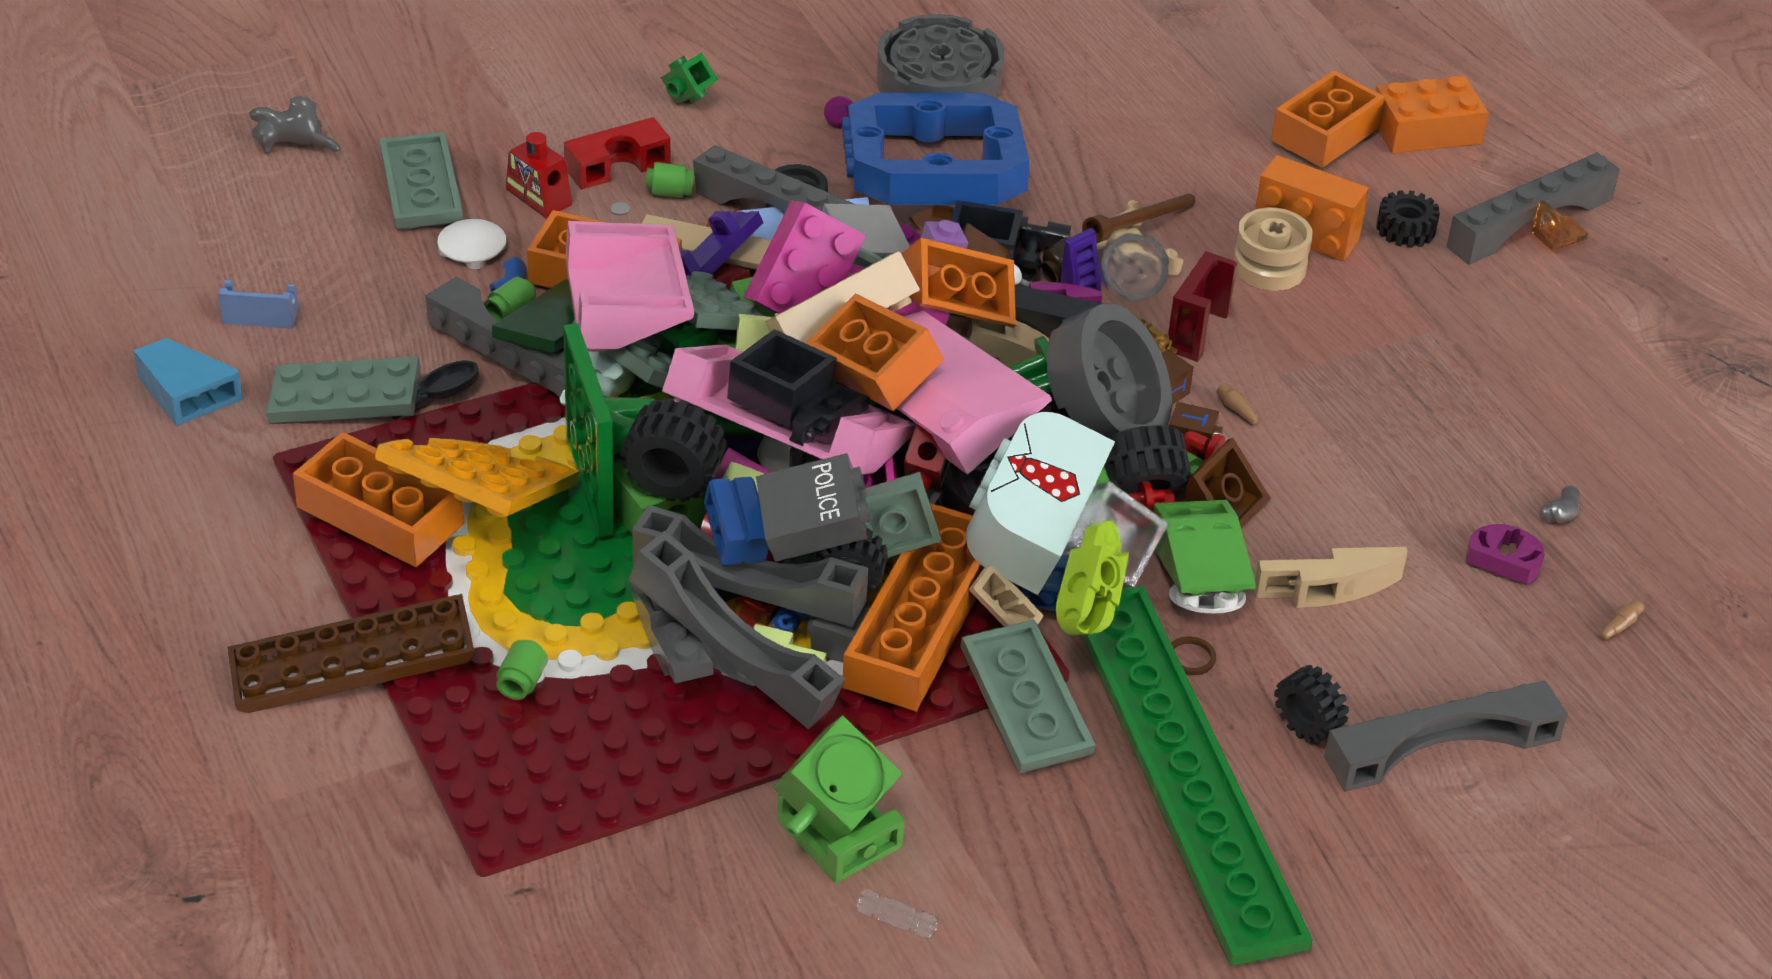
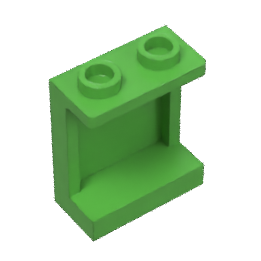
(867, 843)

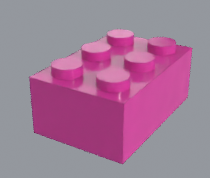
(803, 258)

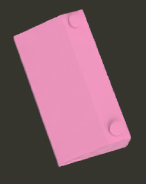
(625, 281)
(703, 379)
(969, 398)

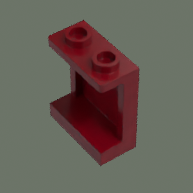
(1203, 292)

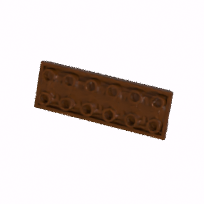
(350, 654)

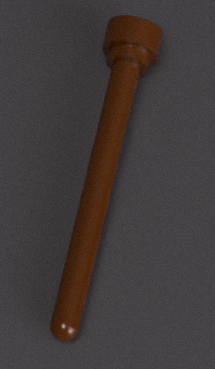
(1105, 226)

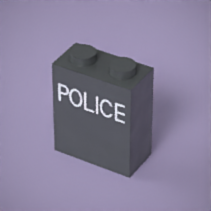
(812, 507)

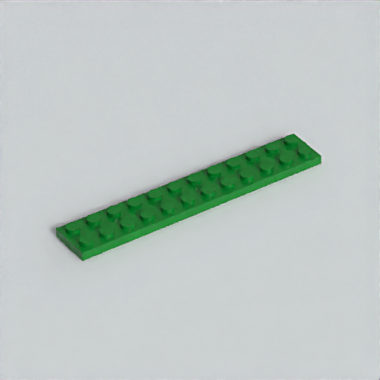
(1195, 787)

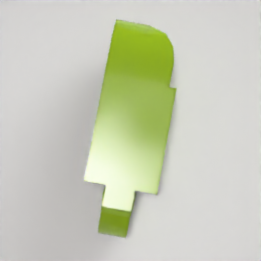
(1092, 581)

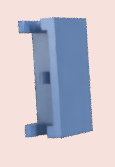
(258, 308)

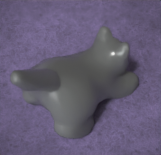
(295, 126)

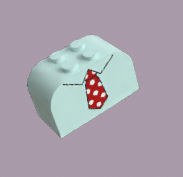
(1034, 497)

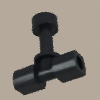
(1034, 240)

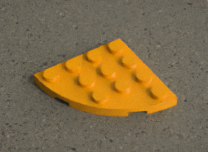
(479, 472)

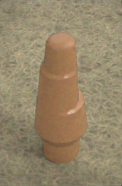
(1236, 402)
(1623, 619)

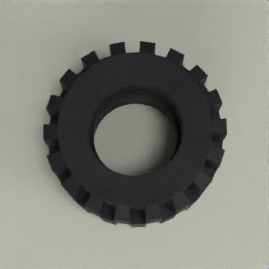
(673, 450)
(1149, 455)

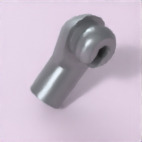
(1562, 509)

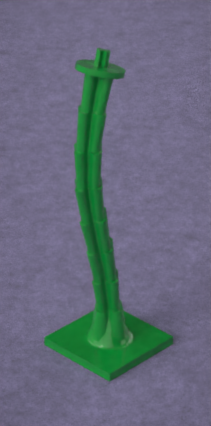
(600, 423)

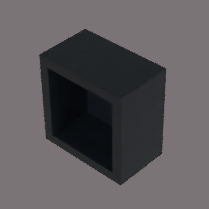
(996, 222)
(779, 376)

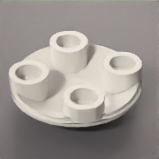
(471, 242)
(1209, 602)

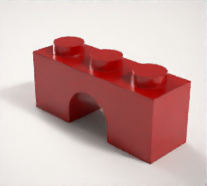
(637, 143)

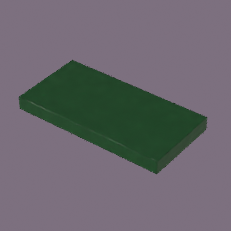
(539, 321)

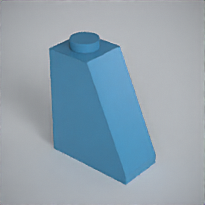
(186, 380)

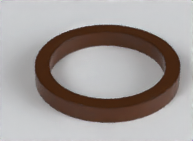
(1204, 644)

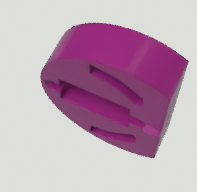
(1485, 552)

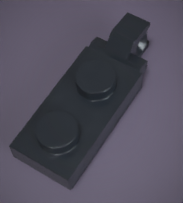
(824, 411)

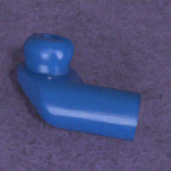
(513, 268)

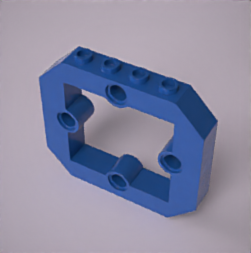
(938, 176)

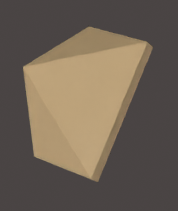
(1003, 598)

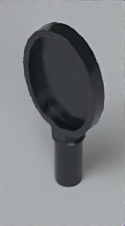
(446, 382)

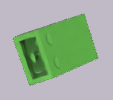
(1204, 547)

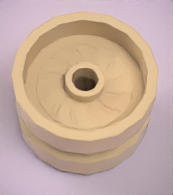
(1272, 248)

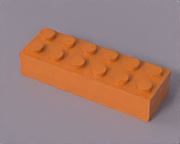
(914, 617)

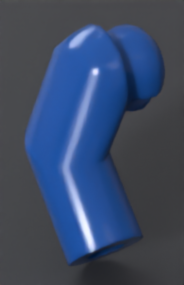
(788, 619)

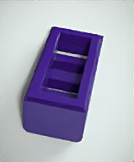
(1081, 267)

